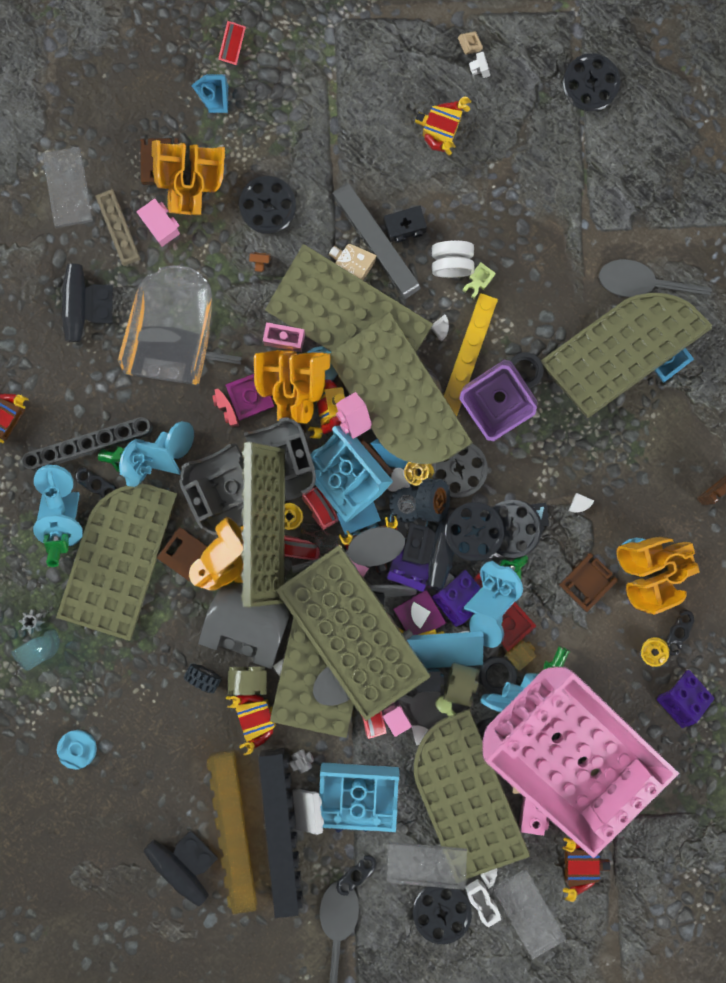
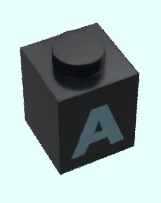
(541, 509)

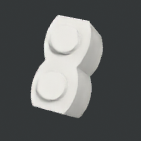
(483, 903)

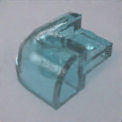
(37, 650)

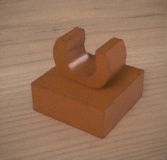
(260, 259)

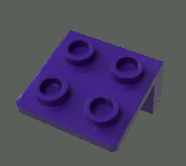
(408, 574)
(456, 596)
(686, 700)

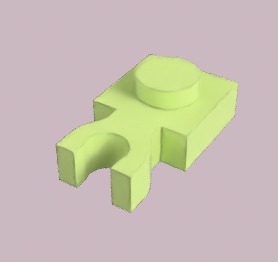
(480, 278)

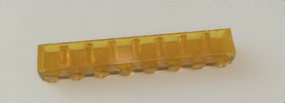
(233, 832)

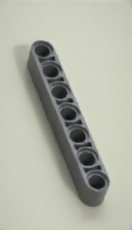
(376, 241)
(79, 447)

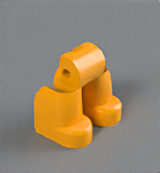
(206, 174)
(279, 369)
(648, 556)
(221, 559)

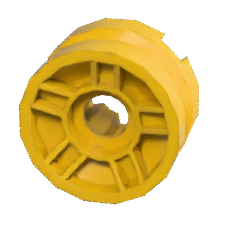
(411, 473)
(297, 520)
(655, 643)

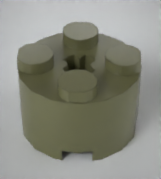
(247, 682)
(461, 684)

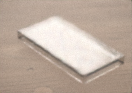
(67, 187)
(427, 865)
(529, 914)

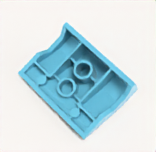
(348, 474)
(359, 796)

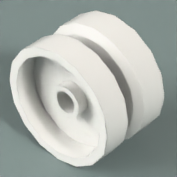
(453, 259)

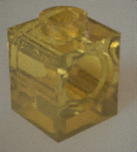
(521, 654)

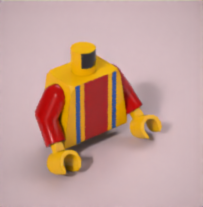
(442, 124)
(327, 409)
(254, 717)

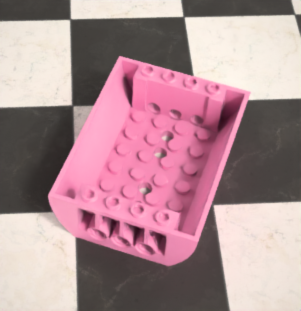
(548, 771)

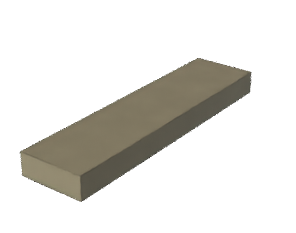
(118, 227)

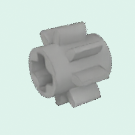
(26, 621)
(301, 761)

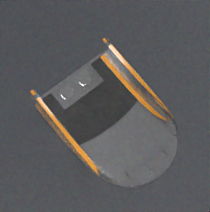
(168, 326)

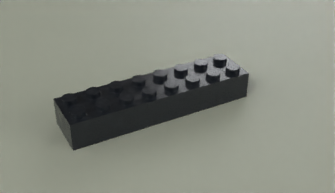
(279, 833)

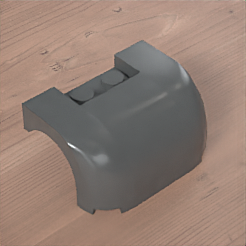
(299, 467)
(215, 487)
(244, 629)

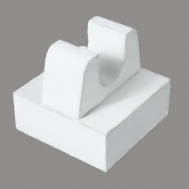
(480, 65)

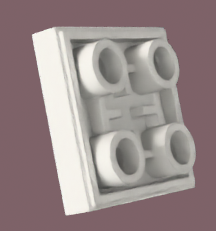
(308, 811)

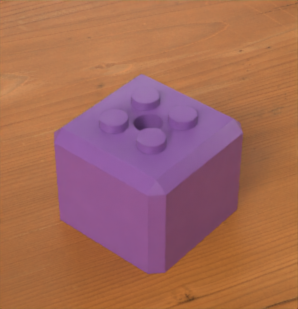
(498, 417)

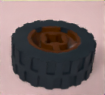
(433, 500)

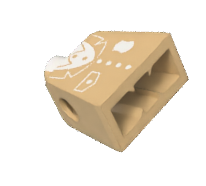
(354, 260)

